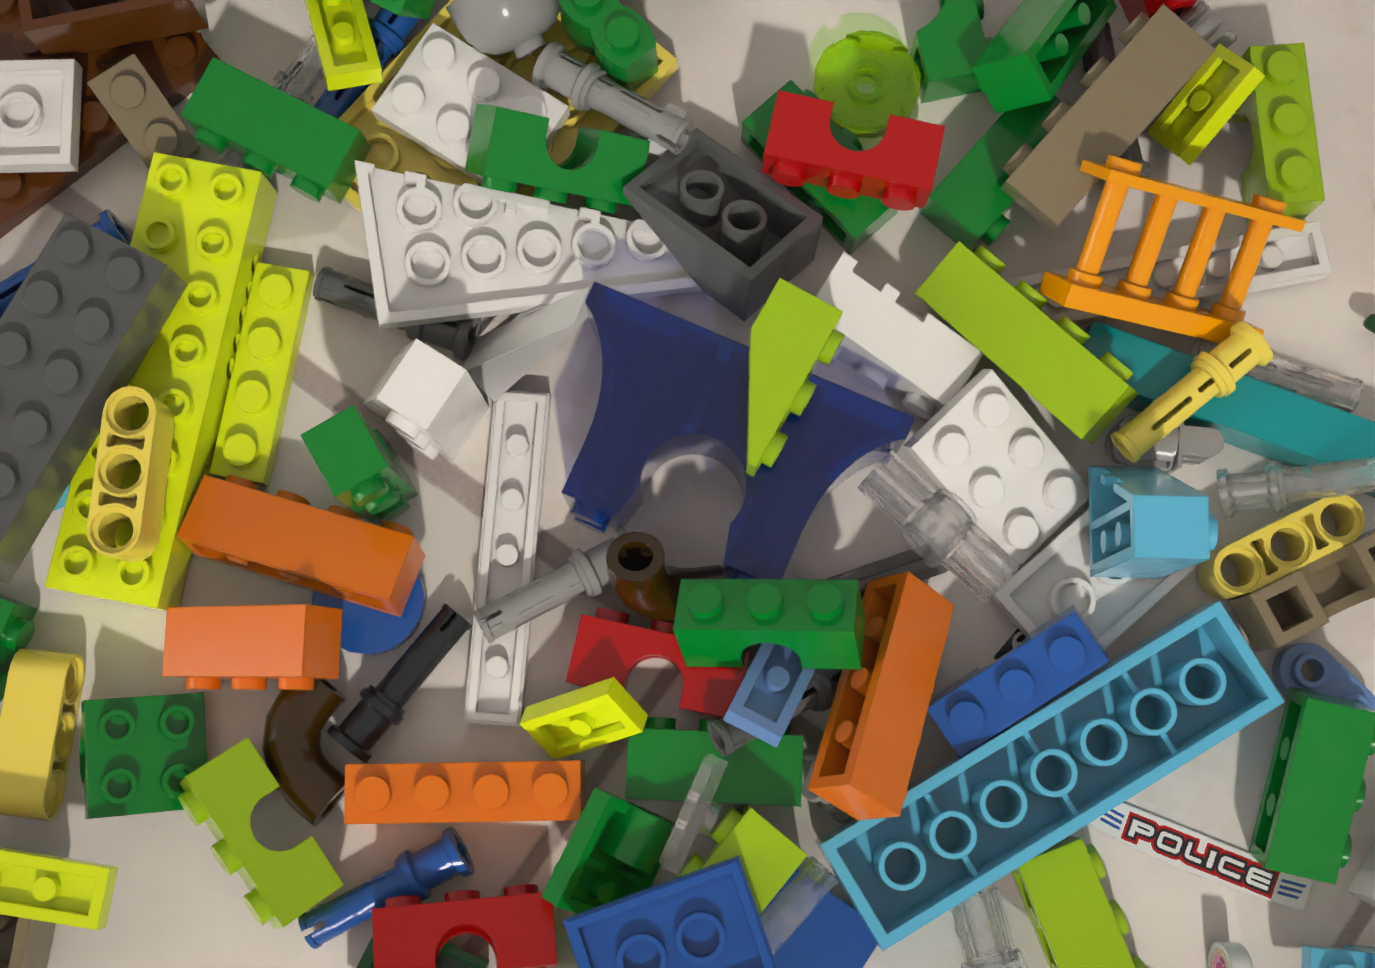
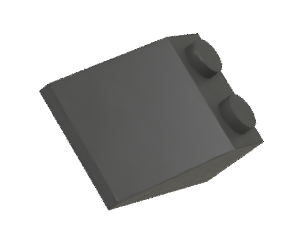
(725, 222)

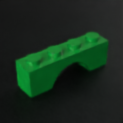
(949, 49)

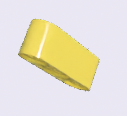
(116, 451)
(1304, 539)
(38, 731)

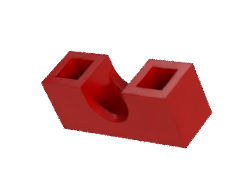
(805, 151)
(613, 648)
(514, 925)

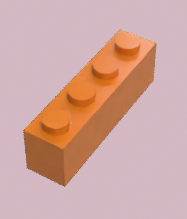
(303, 543)
(883, 707)
(464, 792)

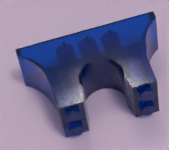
(685, 392)

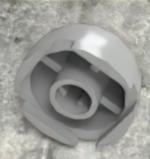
(504, 24)

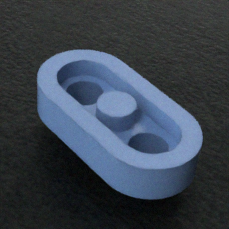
(1330, 675)

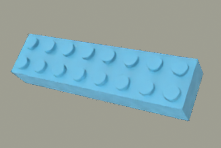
(1051, 773)

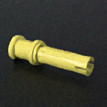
(1210, 376)

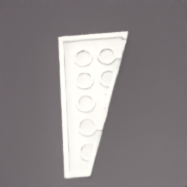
(491, 252)

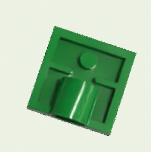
(139, 752)
(608, 854)

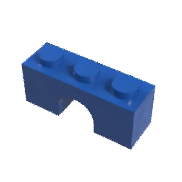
(1017, 682)

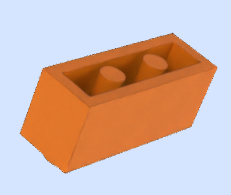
(252, 645)

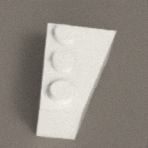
(895, 346)
(428, 400)

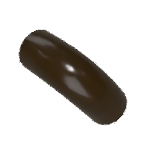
(644, 580)
(295, 752)

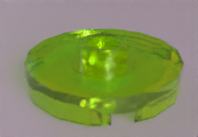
(869, 59)

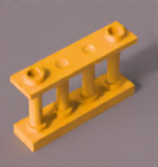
(1131, 297)

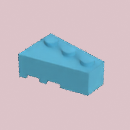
(1146, 523)

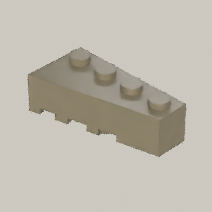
(1108, 117)

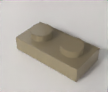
(142, 111)

